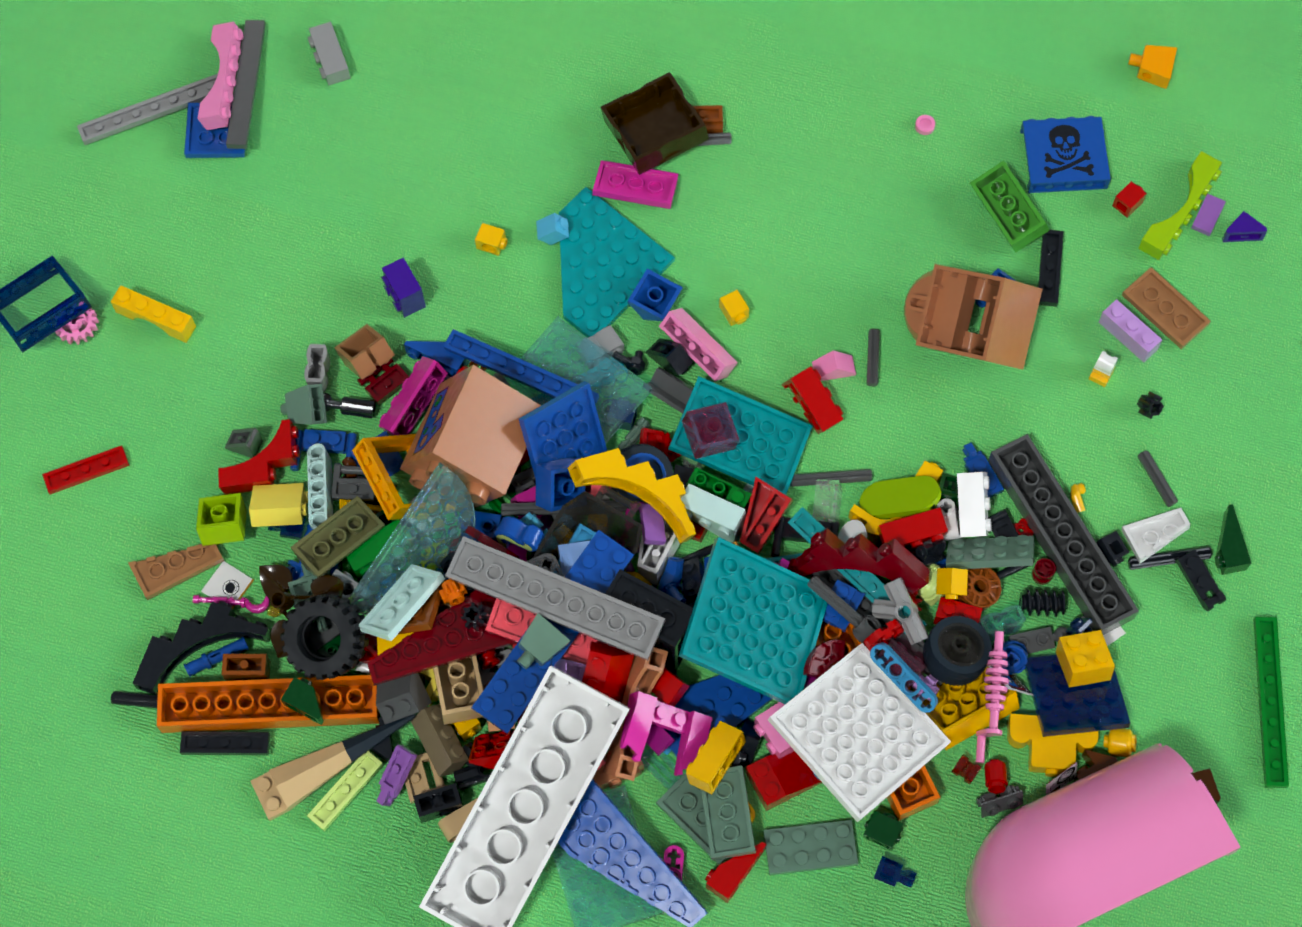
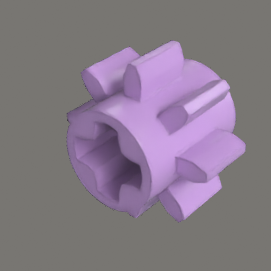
(931, 682)

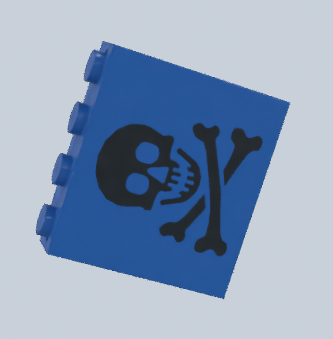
(1066, 154)

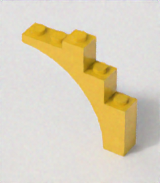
(663, 494)

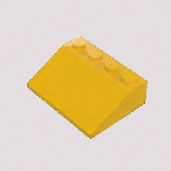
(964, 711)

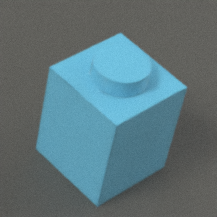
(552, 229)

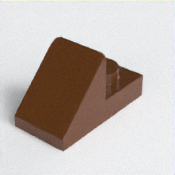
(1095, 761)

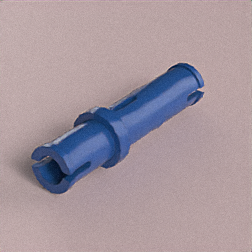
(215, 657)

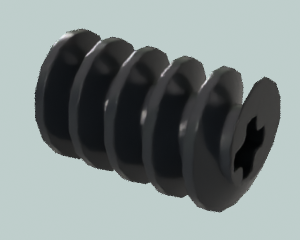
(1042, 602)

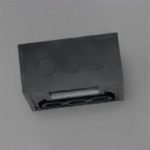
(644, 596)

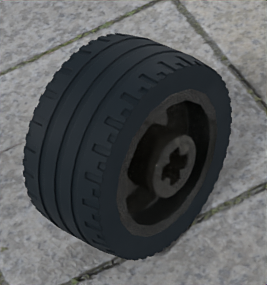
(957, 650)

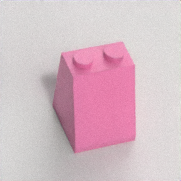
(776, 743)

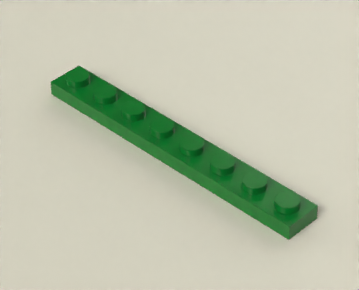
(1271, 702)

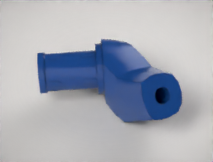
(672, 577)

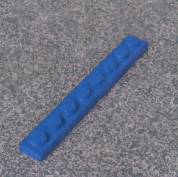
(508, 365)

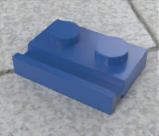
(851, 597)

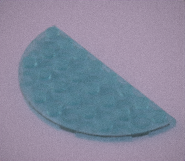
(422, 537)

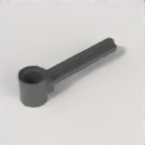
(862, 625)

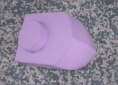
(571, 668)

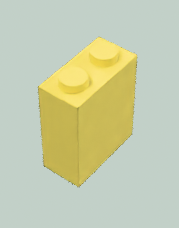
(278, 504)

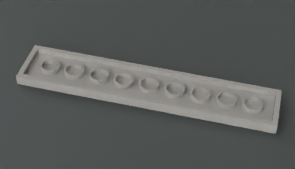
(555, 598)

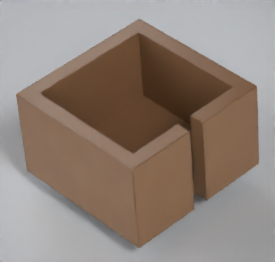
(364, 351)

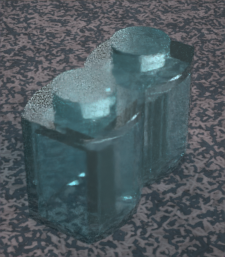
(1008, 621)

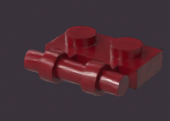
(386, 384)

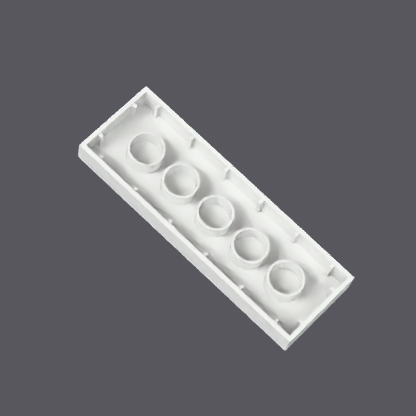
(525, 804)

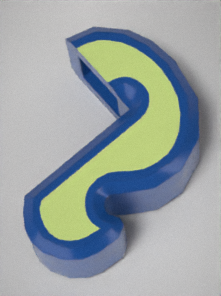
(518, 533)

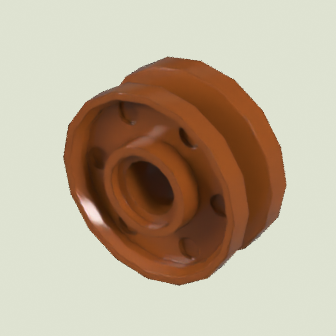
(989, 588)

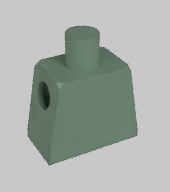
(305, 405)
(541, 643)

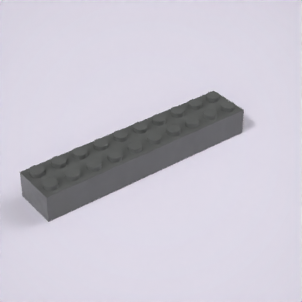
(1062, 535)

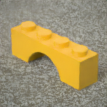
(135, 305)

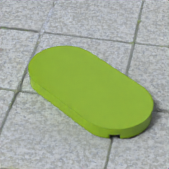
(900, 497)

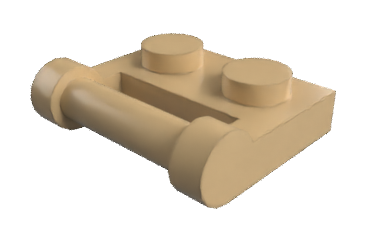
(417, 782)

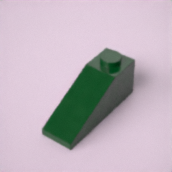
(1231, 550)

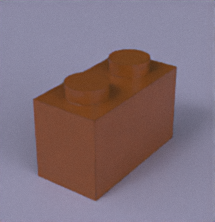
(245, 667)

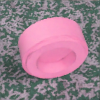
(925, 124)

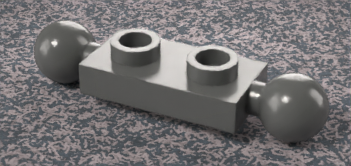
(1038, 639)

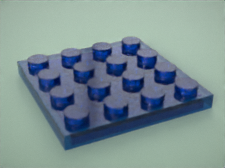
(1076, 708)

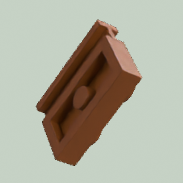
(712, 117)

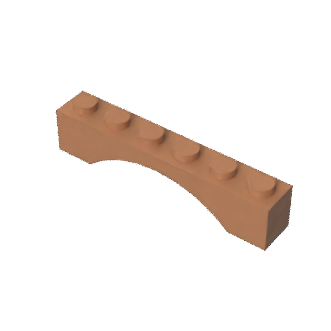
(641, 678)

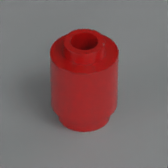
(995, 776)

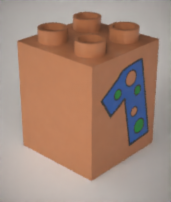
(473, 433)

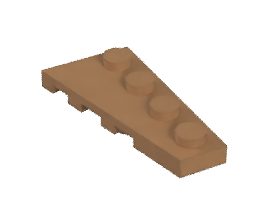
(166, 571)

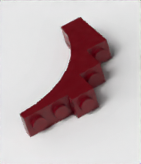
(858, 553)

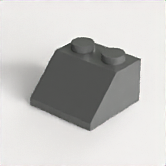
(401, 698)

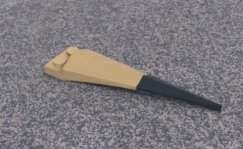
(294, 781)

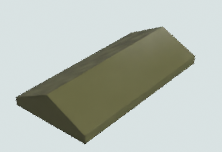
(337, 537)

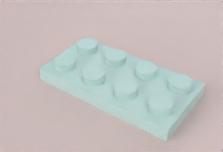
(401, 602)

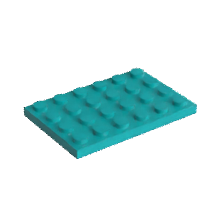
(768, 438)

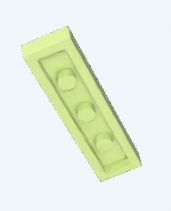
(345, 790)

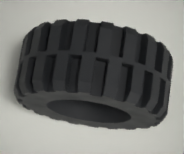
(298, 640)

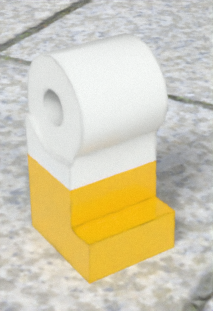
(1103, 369)

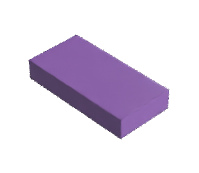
(1208, 214)
(652, 525)

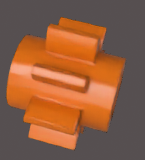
(452, 592)

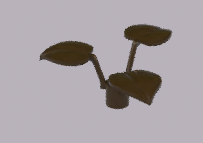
(275, 585)

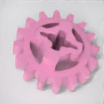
(80, 327)

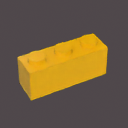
(715, 757)

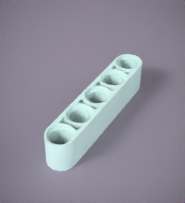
(319, 485)

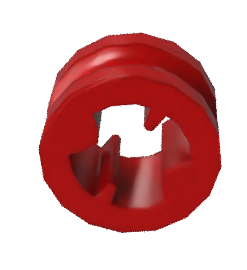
(489, 660)

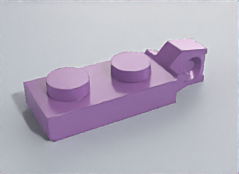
(395, 774)

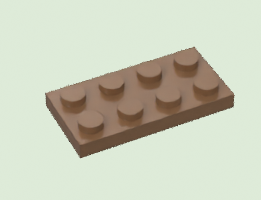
(1166, 308)

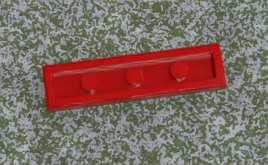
(85, 469)

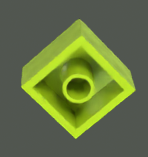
(221, 519)

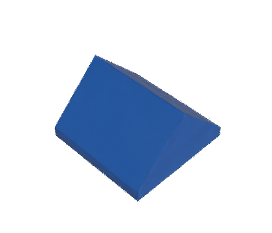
(654, 296)

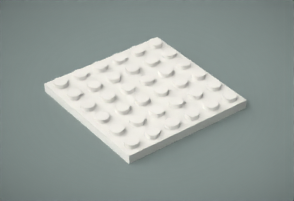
(858, 732)

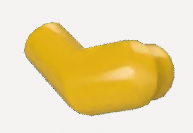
(1076, 499)

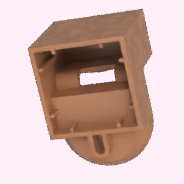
(942, 307)

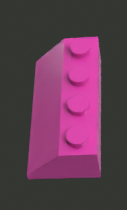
(413, 398)

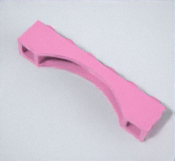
(216, 106)

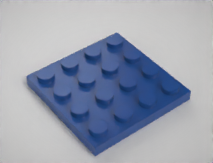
(564, 427)

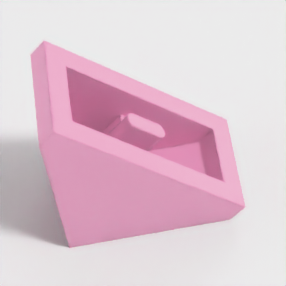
(834, 366)

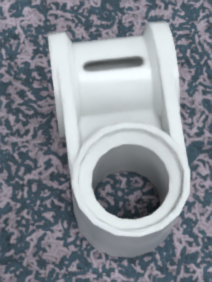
(951, 517)

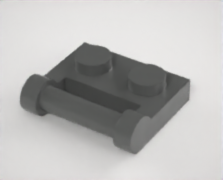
(349, 487)

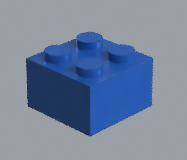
(555, 484)

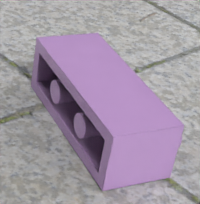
(1130, 330)

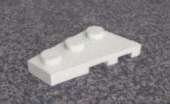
(1155, 532)

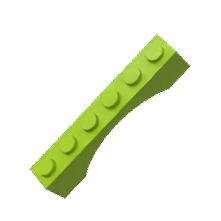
(1160, 235)

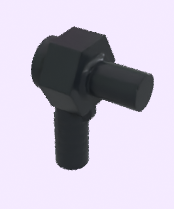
(634, 364)

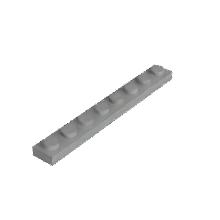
(145, 110)

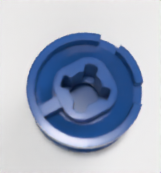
(1016, 656)

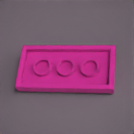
(625, 184)

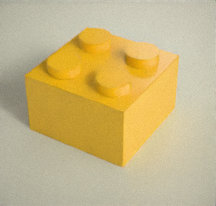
(1085, 658)

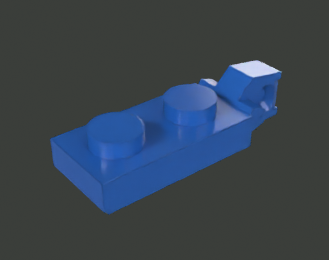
(977, 462)

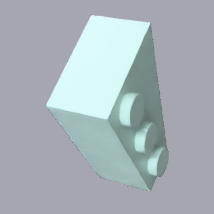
(714, 513)

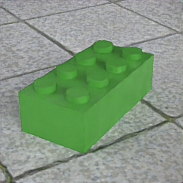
(1009, 206)

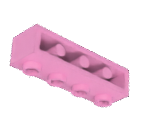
(698, 344)

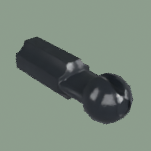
(351, 406)

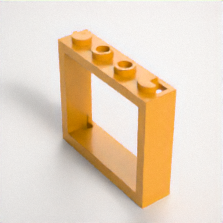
(367, 456)

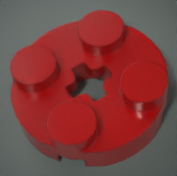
(883, 635)

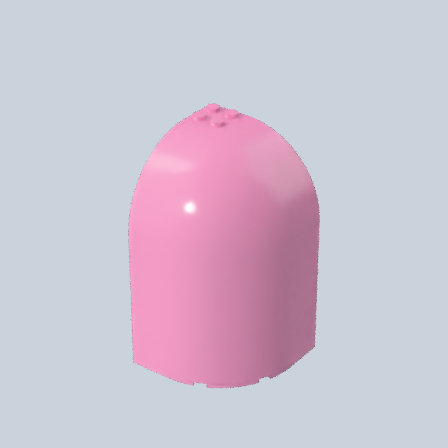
(1097, 844)

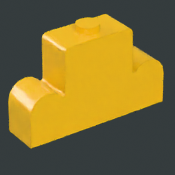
(1049, 753)

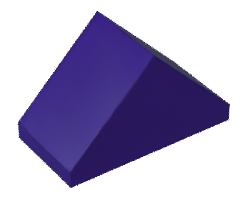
(1245, 229)

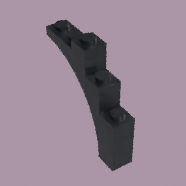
(219, 625)

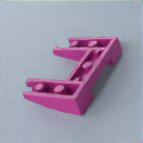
(647, 710)

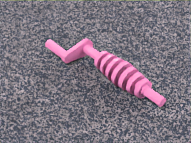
(995, 697)

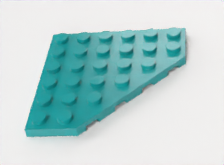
(602, 262)

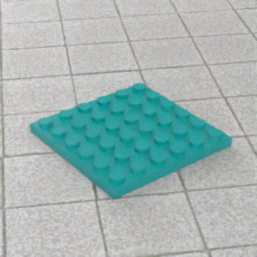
(753, 622)

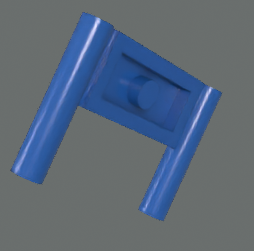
(333, 441)

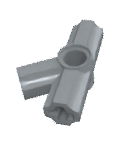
(892, 610)

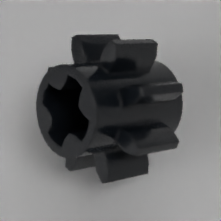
(1150, 405)
(471, 612)

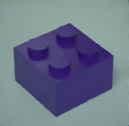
(403, 287)

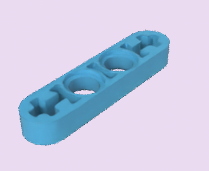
(907, 674)

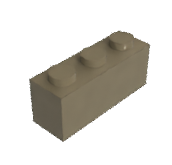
(439, 741)

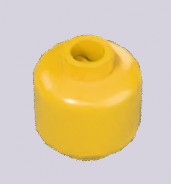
(1120, 742)

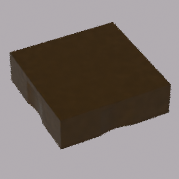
(654, 123)

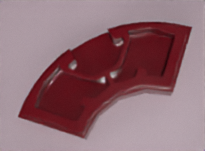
(479, 536)
(823, 656)

